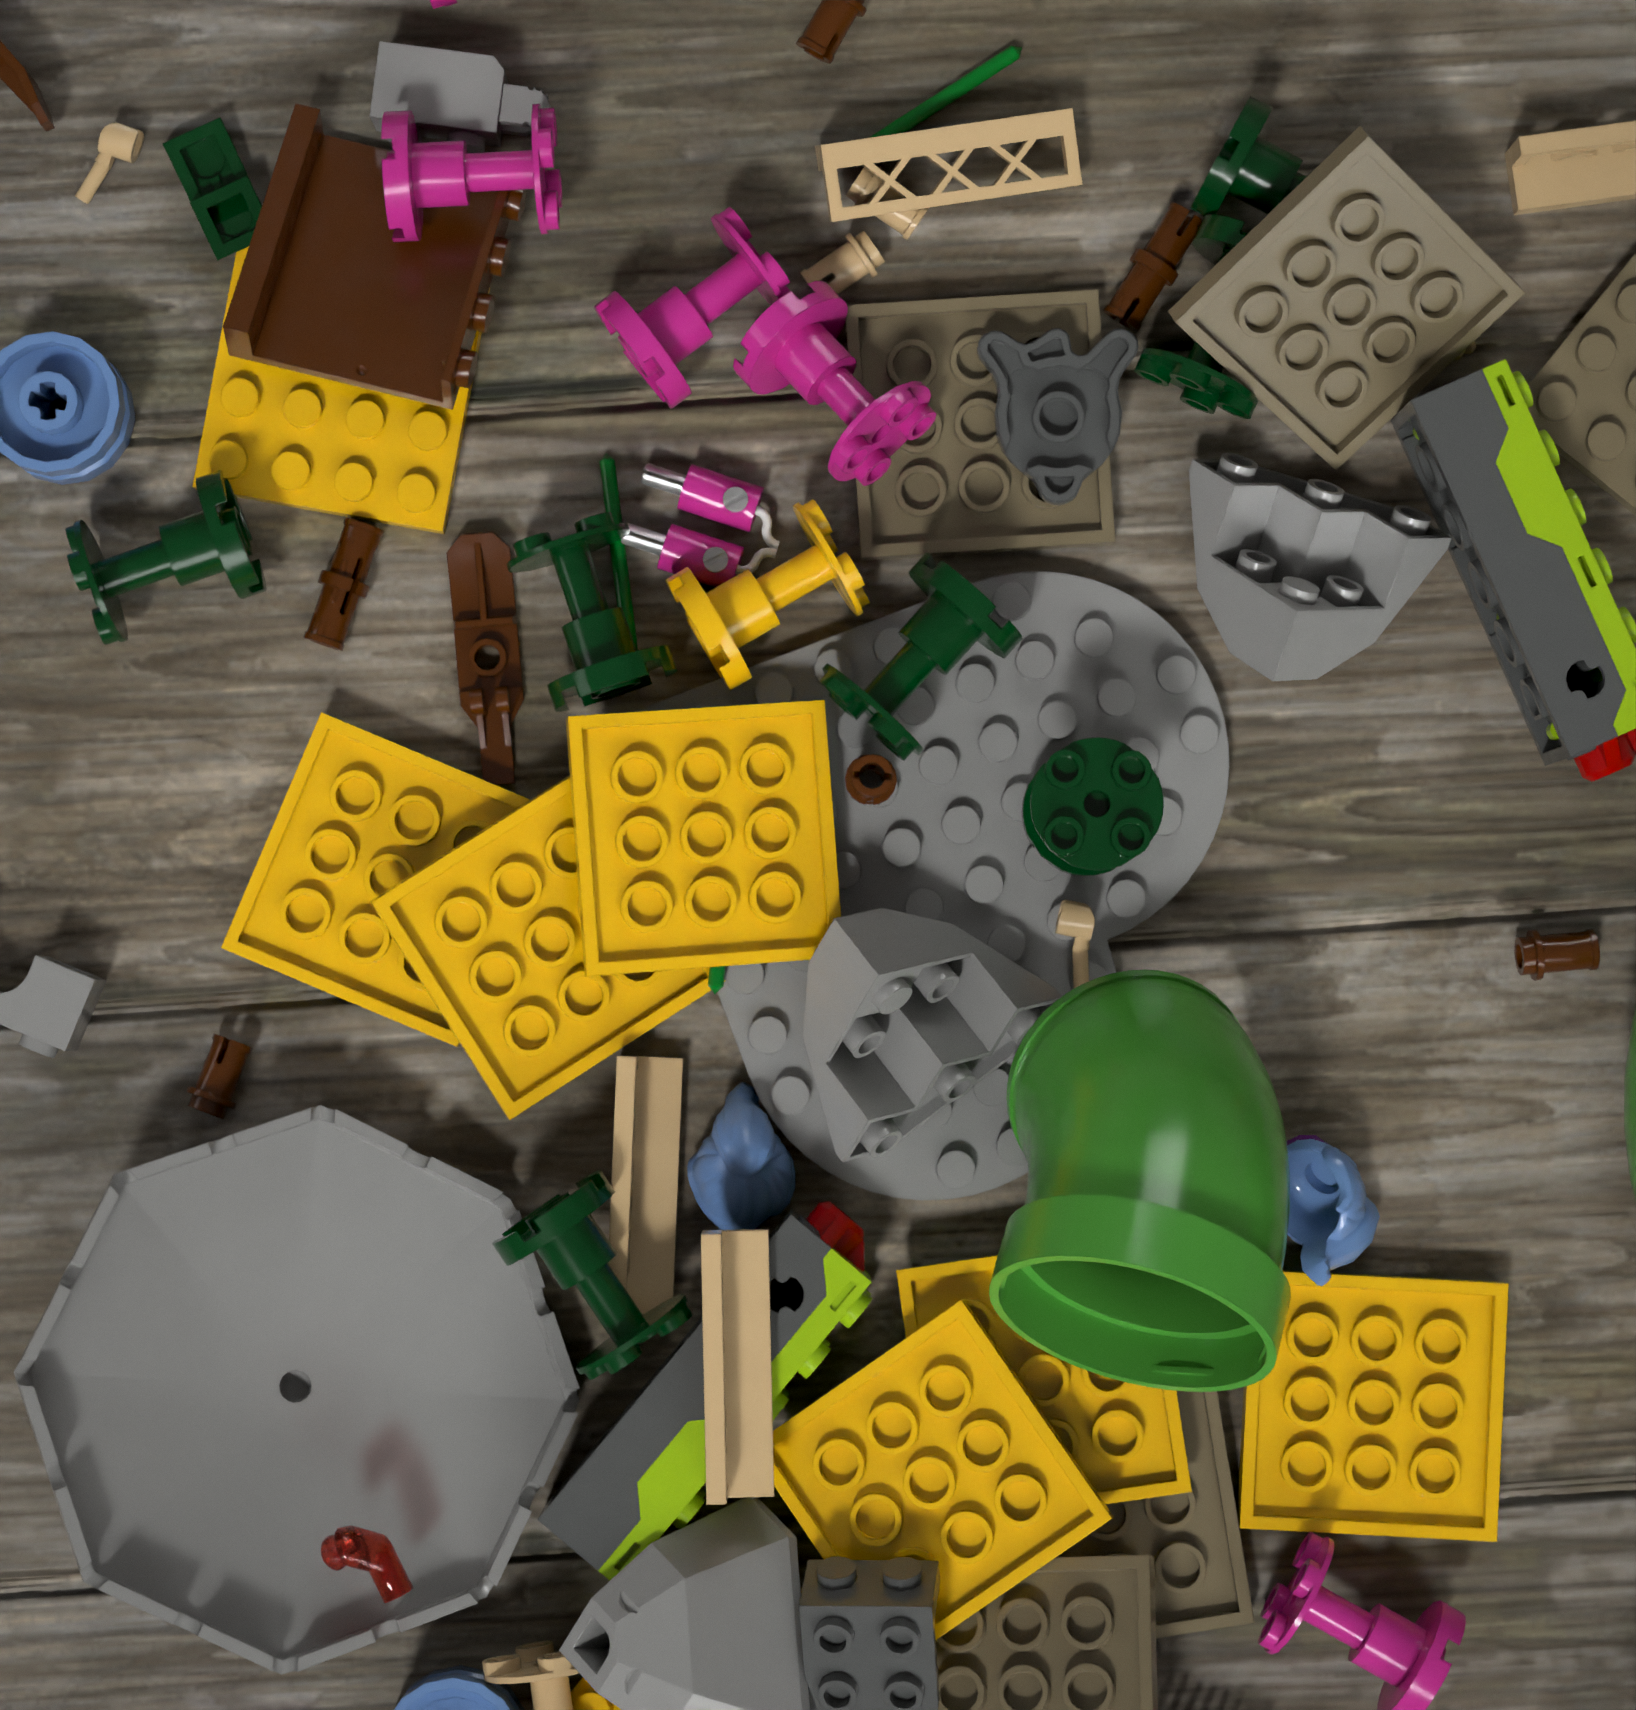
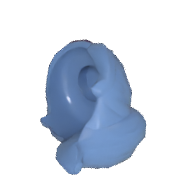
(742, 1166)
(1327, 1207)

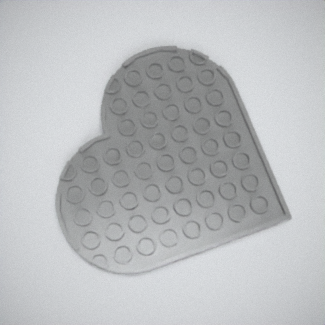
(956, 838)

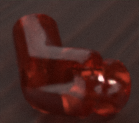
(367, 1552)

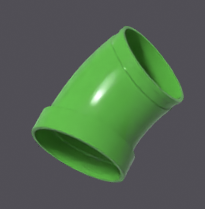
(1148, 1189)

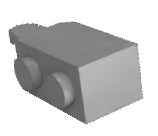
(451, 95)

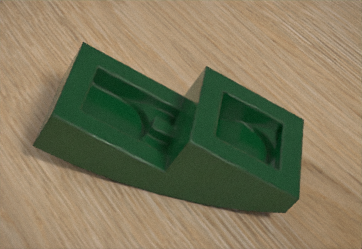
(216, 186)

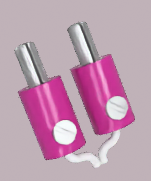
(714, 498)

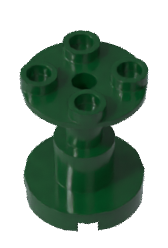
(1249, 167)
(1200, 373)
(188, 549)
(596, 636)
(935, 638)
(1092, 806)
(579, 1256)

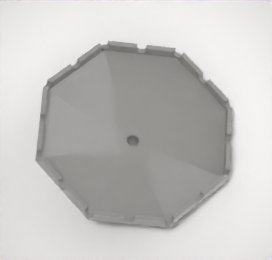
(287, 1352)

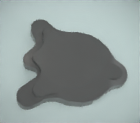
(1057, 408)

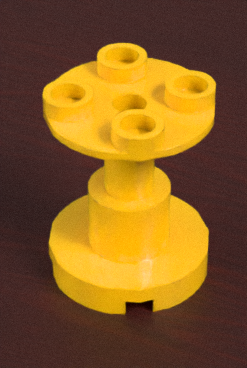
(747, 606)

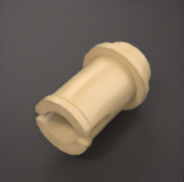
(866, 186)
(846, 263)

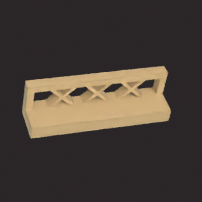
(944, 140)
(1572, 168)
(646, 1176)
(737, 1364)

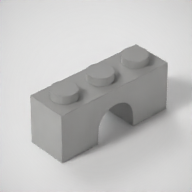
(51, 1006)

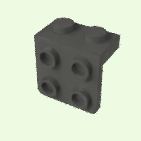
(870, 1634)

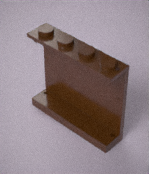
(347, 302)

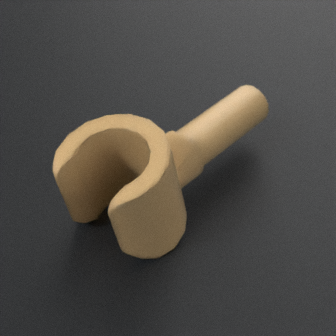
(114, 142)
(1077, 921)

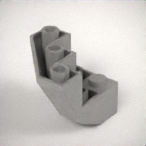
(1300, 565)
(907, 1023)
(700, 1620)

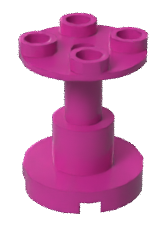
(445, 173)
(678, 322)
(799, 347)
(1381, 1641)

